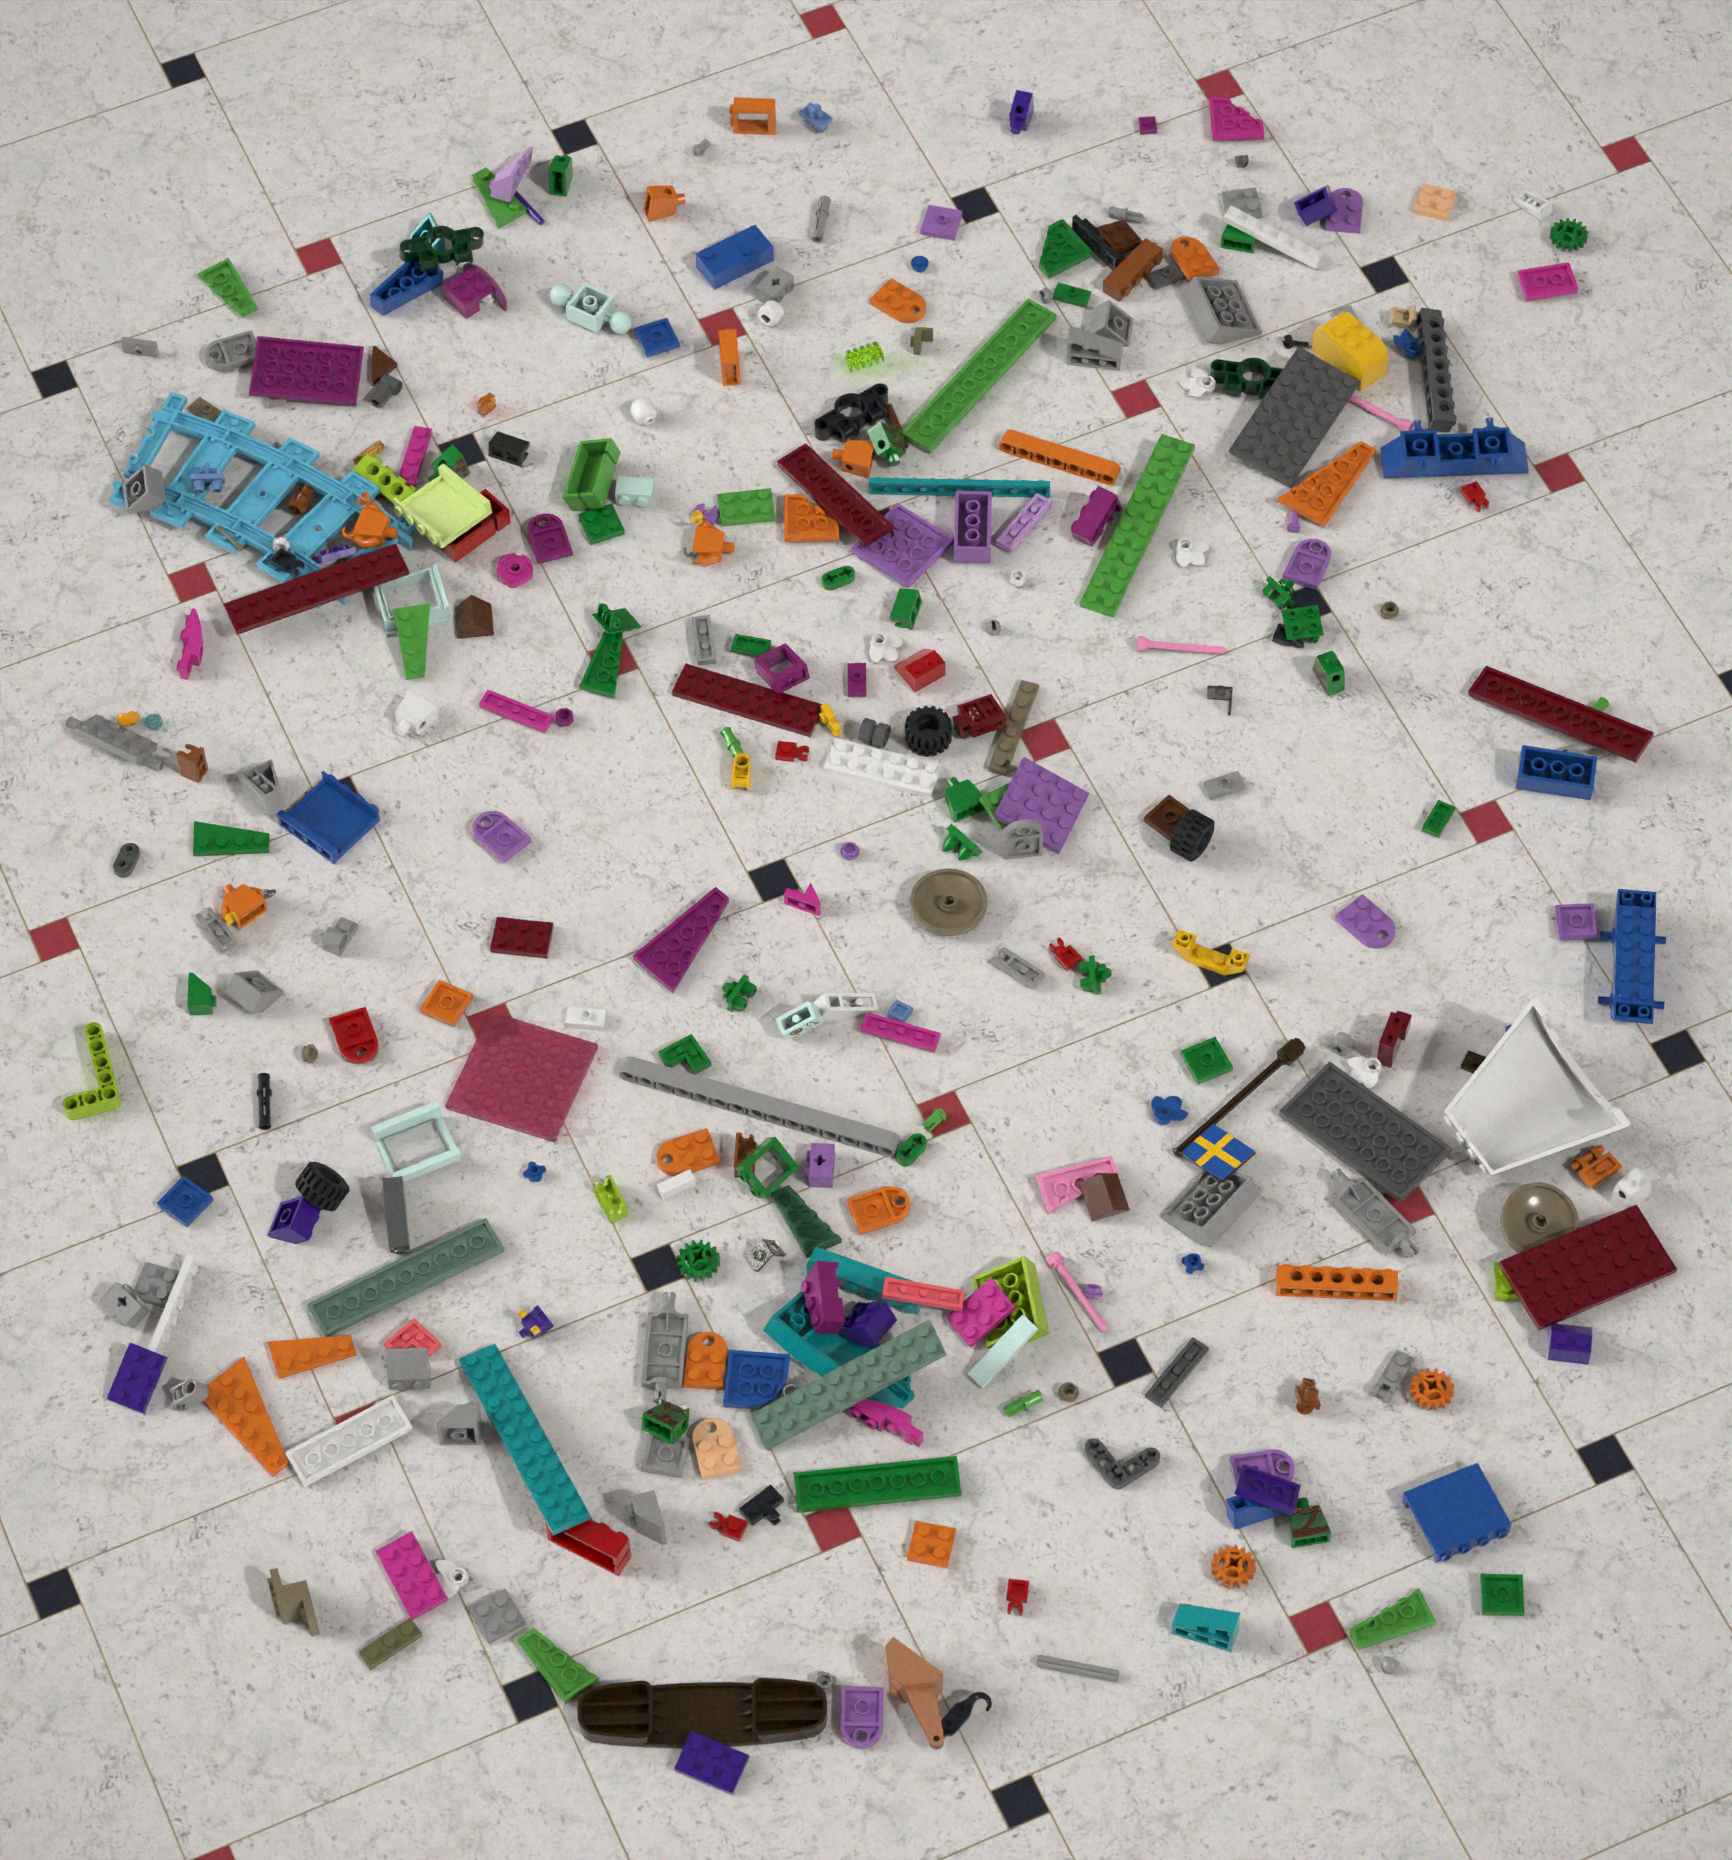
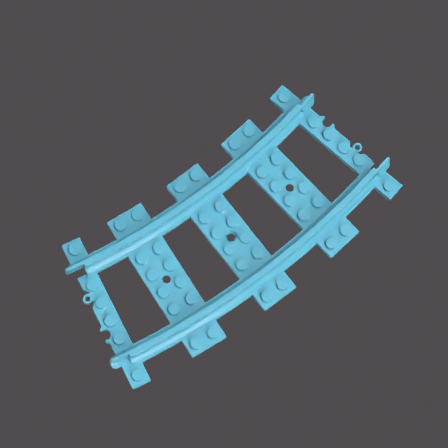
(279, 475)

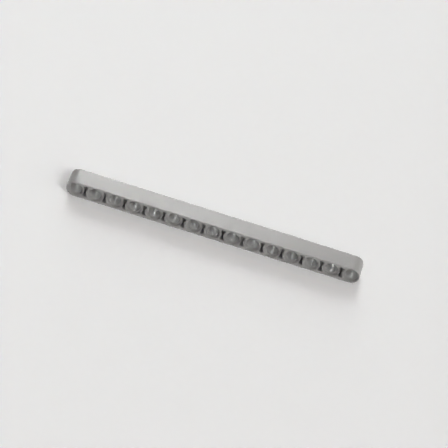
(760, 1106)

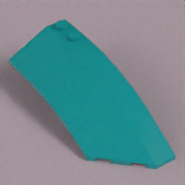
(826, 1352)

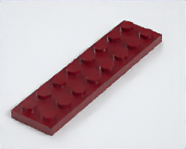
(835, 495)
(747, 700)

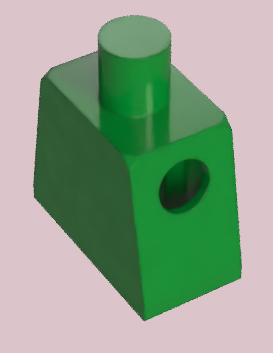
(560, 168)
(1237, 240)
(962, 799)

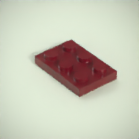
(522, 937)

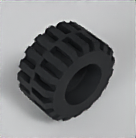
(928, 742)
(1192, 835)
(322, 1186)

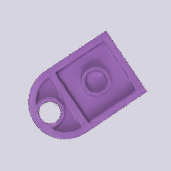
(1349, 212)
(1308, 566)
(501, 836)
(1366, 922)
(1266, 1461)
(862, 1714)

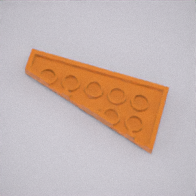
(1326, 488)

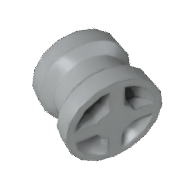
(1342, 1044)

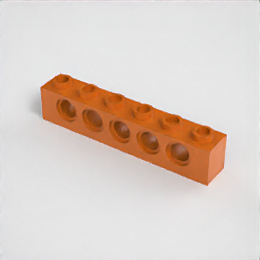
(1329, 1289)

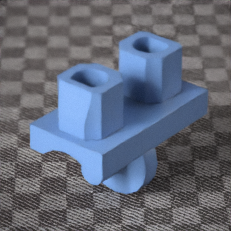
(814, 115)
(207, 476)

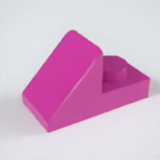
(807, 902)

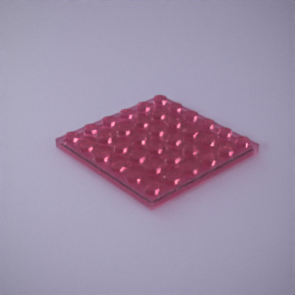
(522, 1076)

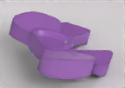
(711, 516)

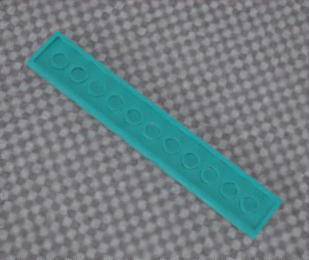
(524, 1439)

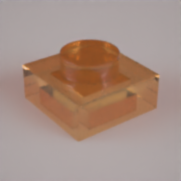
(486, 404)

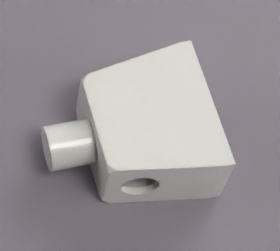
(414, 714)
(1634, 1187)

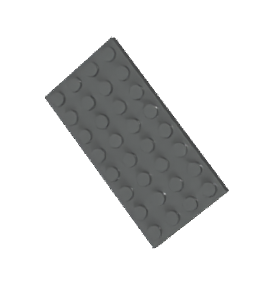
(1294, 417)
(1365, 1132)

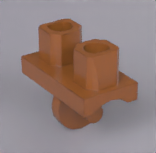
(301, 499)
(1307, 1396)

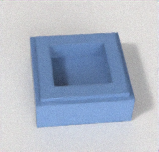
(900, 1011)

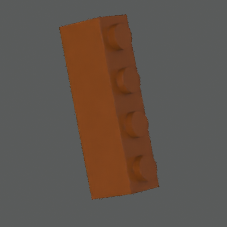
(1132, 270)

